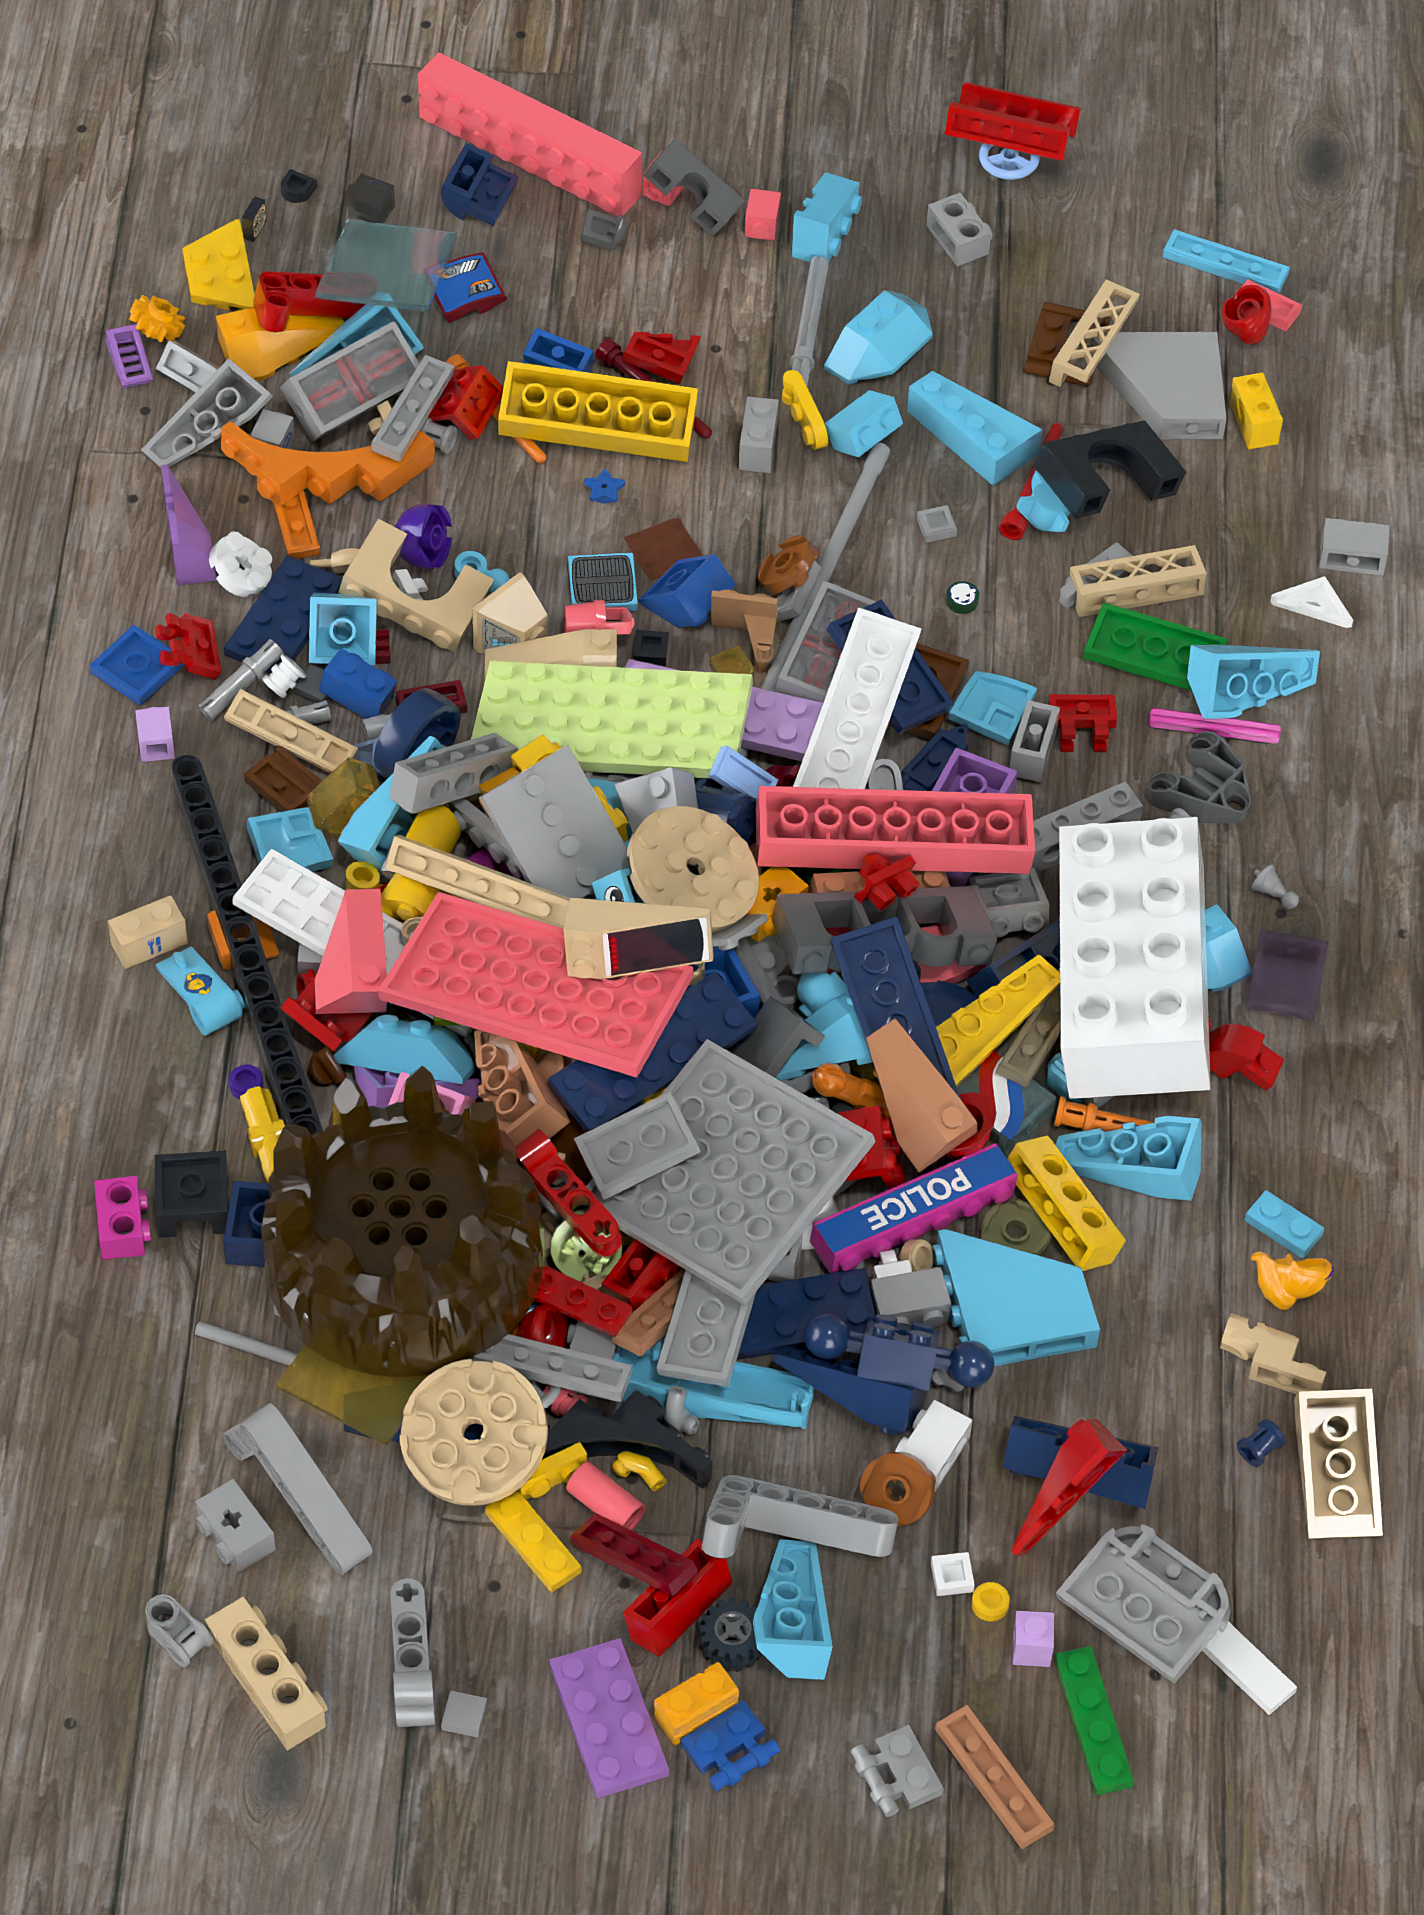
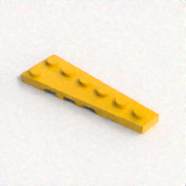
(986, 1022)

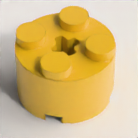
(407, 898)

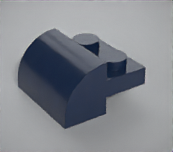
(477, 186)

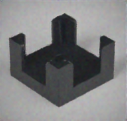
(191, 1189)

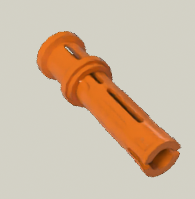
(1089, 1117)

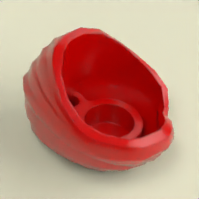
(1248, 314)
(544, 1326)

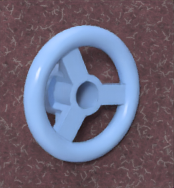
(1007, 164)

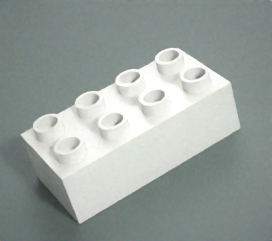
(1133, 958)

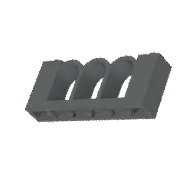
(808, 948)

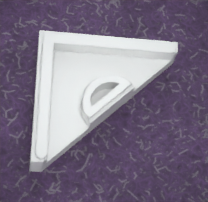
(1314, 600)

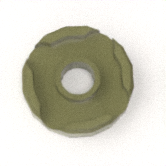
(1019, 1215)

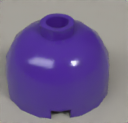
(426, 535)

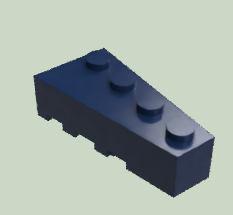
(1035, 1445)

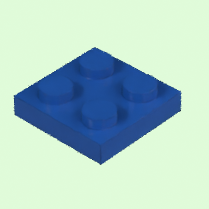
(134, 665)

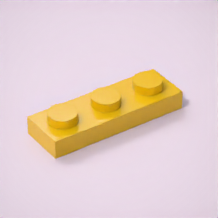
(533, 1540)

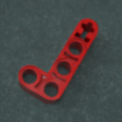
(294, 294)

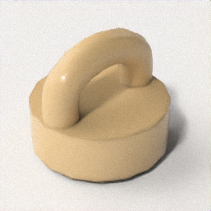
(918, 1253)

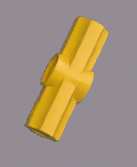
(263, 1126)

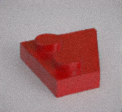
(661, 354)

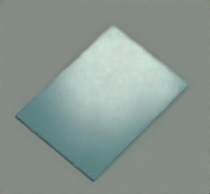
(386, 265)

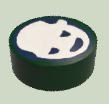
(962, 597)

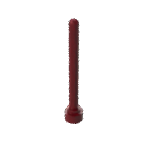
(610, 354)

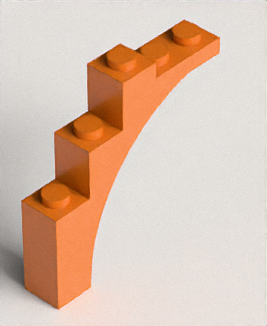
(327, 475)

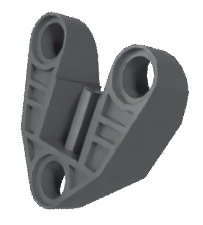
(1215, 782)

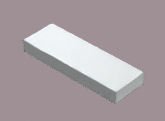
(1249, 1669)

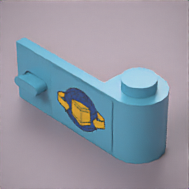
(207, 995)

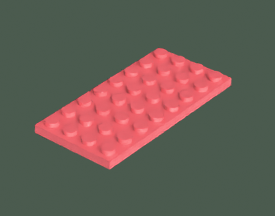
(515, 983)

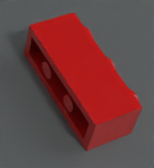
(660, 1619)

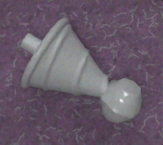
(1269, 883)

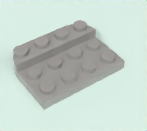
(1148, 1598)

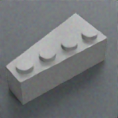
(654, 792)

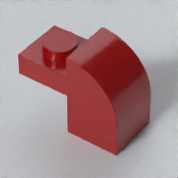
(1241, 1049)

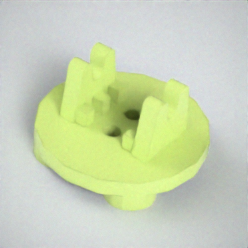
(566, 1255)

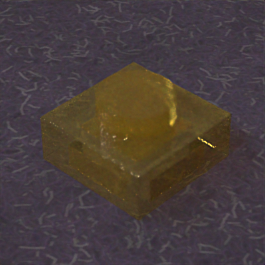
(731, 661)

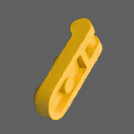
(804, 410)

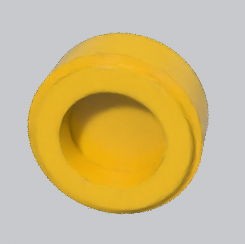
(990, 1601)

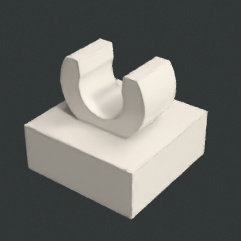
(407, 585)
(889, 1266)

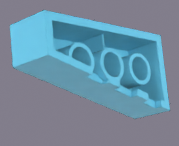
(973, 427)

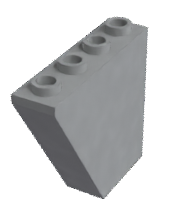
(1169, 381)

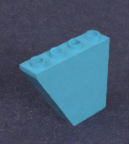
(1015, 1299)

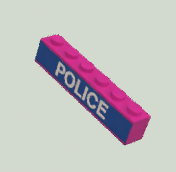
(913, 1209)

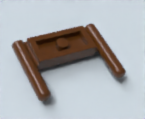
(1050, 337)

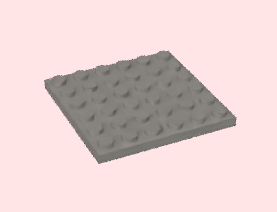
(755, 1185)

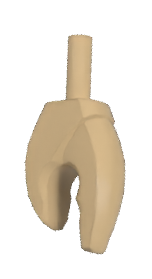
(339, 560)

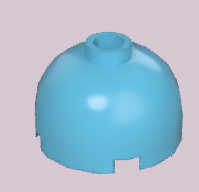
(817, 990)

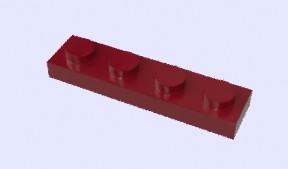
(634, 1554)

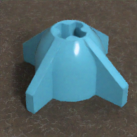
(1043, 507)

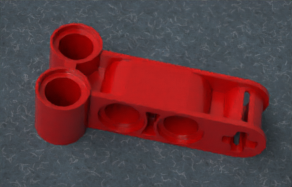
(545, 1167)

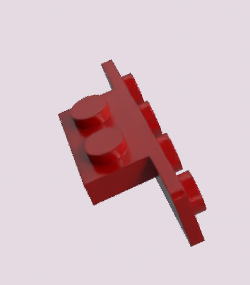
(582, 1302)

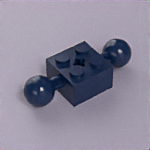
(899, 1351)

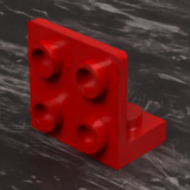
(469, 400)
(329, 1028)

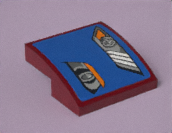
(468, 285)

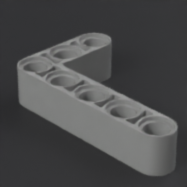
(301, 1485)
(794, 1514)

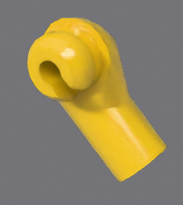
(641, 1465)

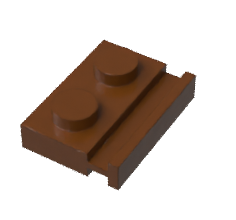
(282, 780)

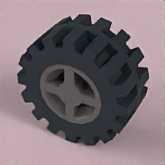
(726, 1622)

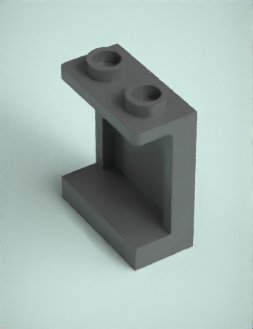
(775, 1037)

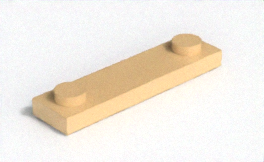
(288, 732)

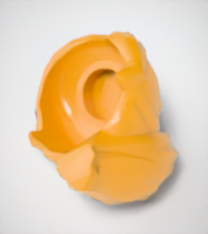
(1288, 1280)

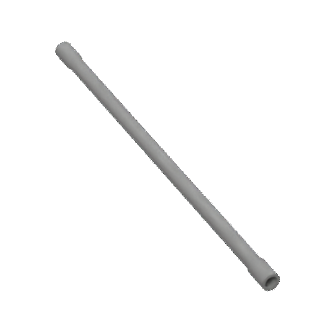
(871, 470)

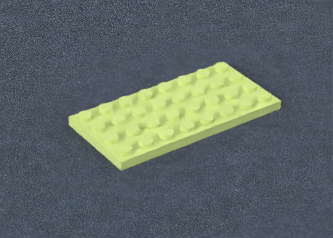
(616, 714)

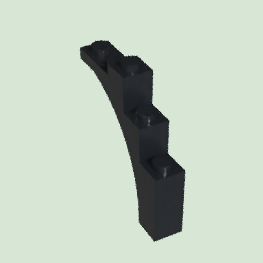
(632, 1428)

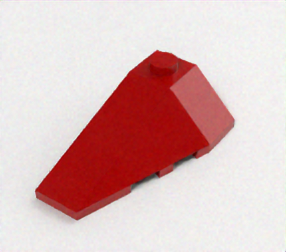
(1076, 1469)

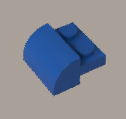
(557, 352)

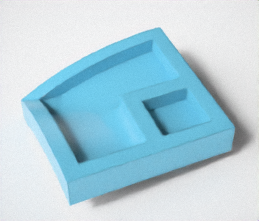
(992, 705)
(291, 835)

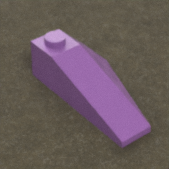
(188, 534)

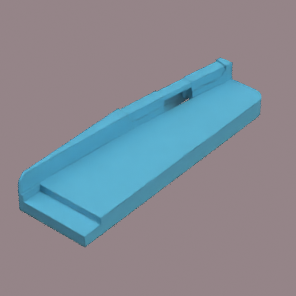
(752, 1396)

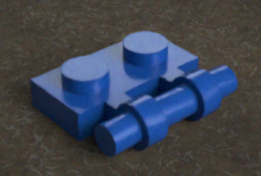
(724, 1737)

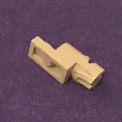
(1271, 1356)

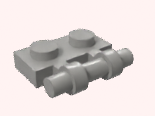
(907, 1766)

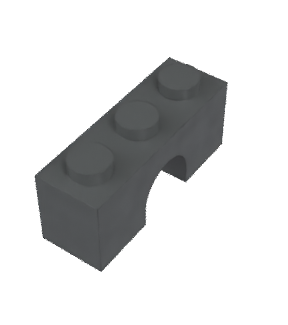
(714, 198)

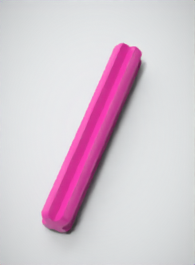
(1223, 727)

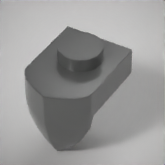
(603, 230)

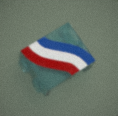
(1018, 1108)

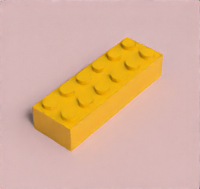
(597, 411)

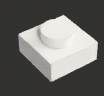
(952, 1574)

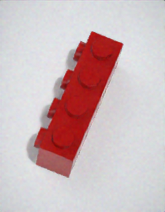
(638, 1275)

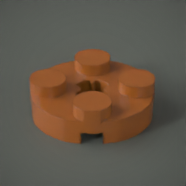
(788, 566)
(917, 1482)

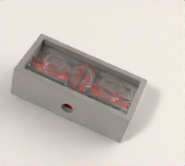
(351, 381)
(815, 653)

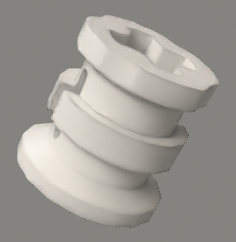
(284, 676)

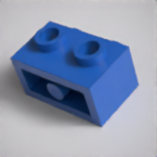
(357, 684)

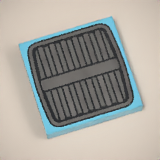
(603, 578)

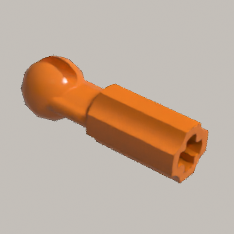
(832, 1081)

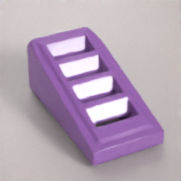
(122, 336)

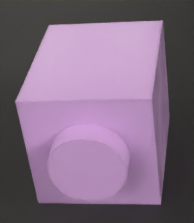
(155, 734)
(1033, 1638)

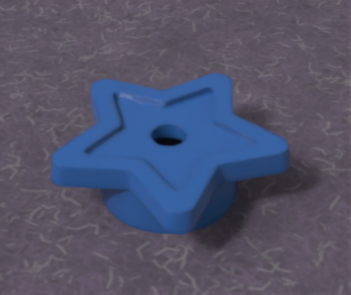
(600, 494)

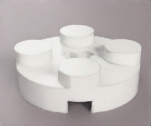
(237, 550)

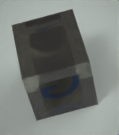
(370, 199)

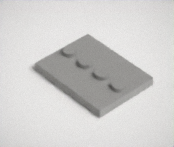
(556, 826)

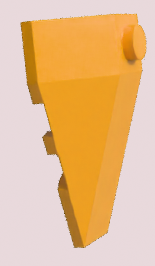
(264, 351)

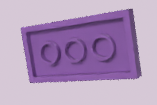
(608, 1718)

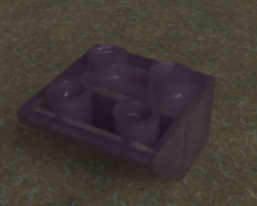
(1287, 974)

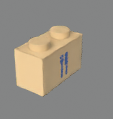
(147, 932)

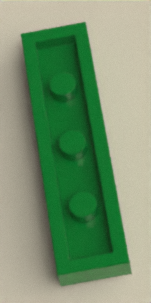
(1093, 1720)

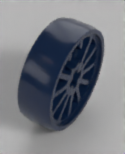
(412, 722)

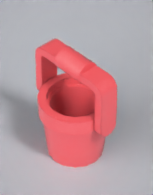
(594, 616)

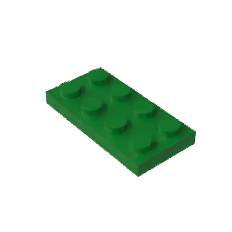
(1145, 644)

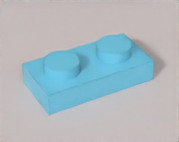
(1284, 1224)

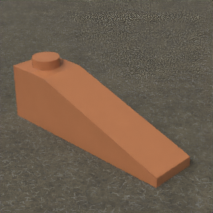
(921, 1104)

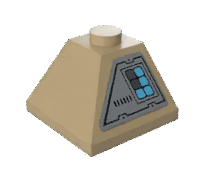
(509, 616)

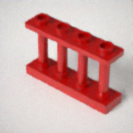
(1012, 121)

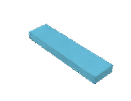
(1224, 261)

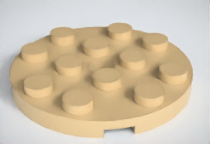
(693, 836)
(474, 1469)

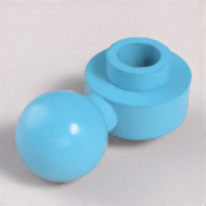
(479, 563)

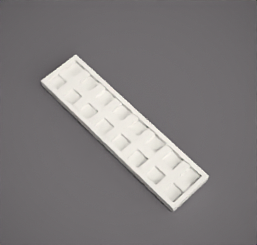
(306, 908)

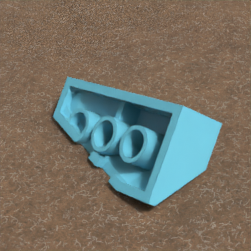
(358, 326)
(792, 1613)

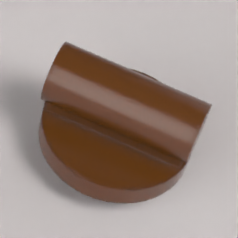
(325, 1067)

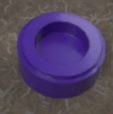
(244, 1078)

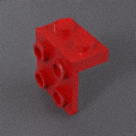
(882, 1156)

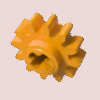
(157, 318)

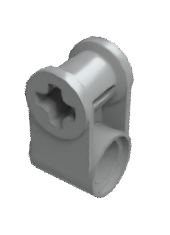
(181, 1634)

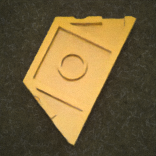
(219, 269)

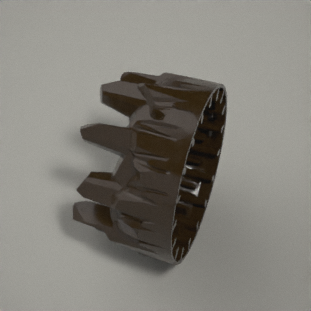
(400, 1303)

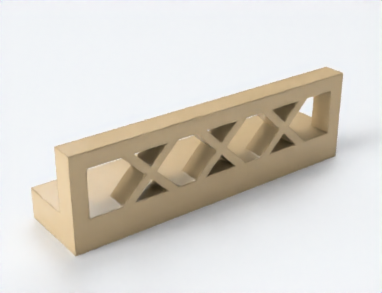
(1089, 327)
(1141, 586)

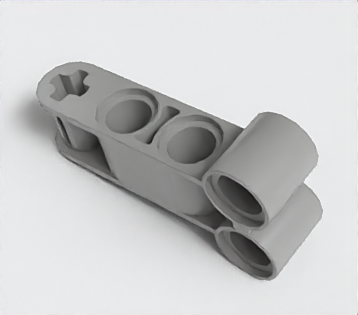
(411, 1685)

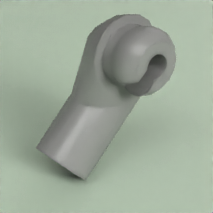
(676, 1414)

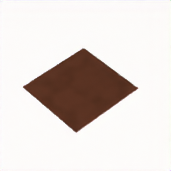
(662, 546)

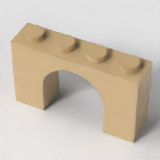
(439, 620)

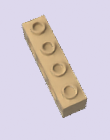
(289, 1721)

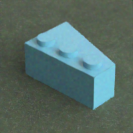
(825, 218)

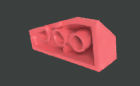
(353, 957)

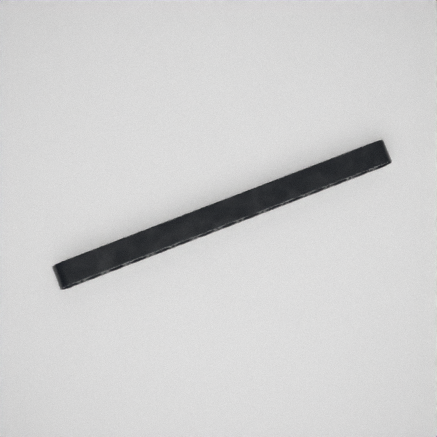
(244, 951)

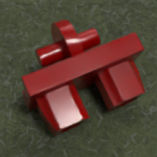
(883, 876)

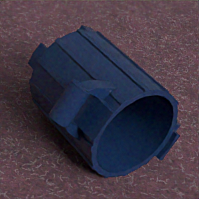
(732, 807)

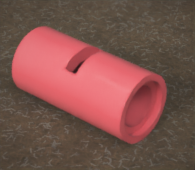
(605, 1496)

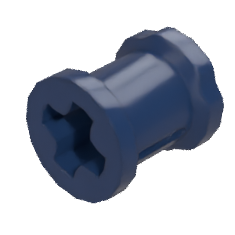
(1261, 1442)

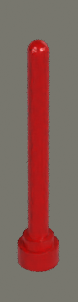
(1014, 523)

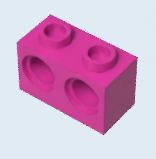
(121, 1217)

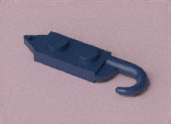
(929, 763)

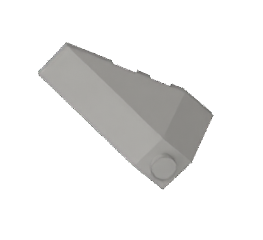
(223, 398)

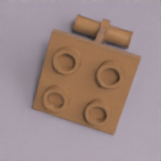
(751, 613)

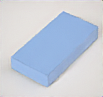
(739, 773)

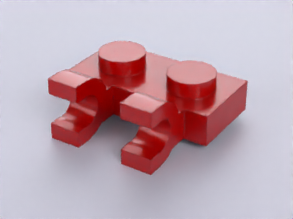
(197, 646)
(1084, 712)

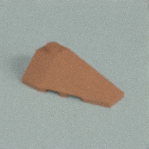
(516, 1088)

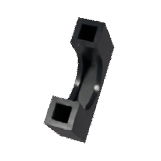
(1132, 447)

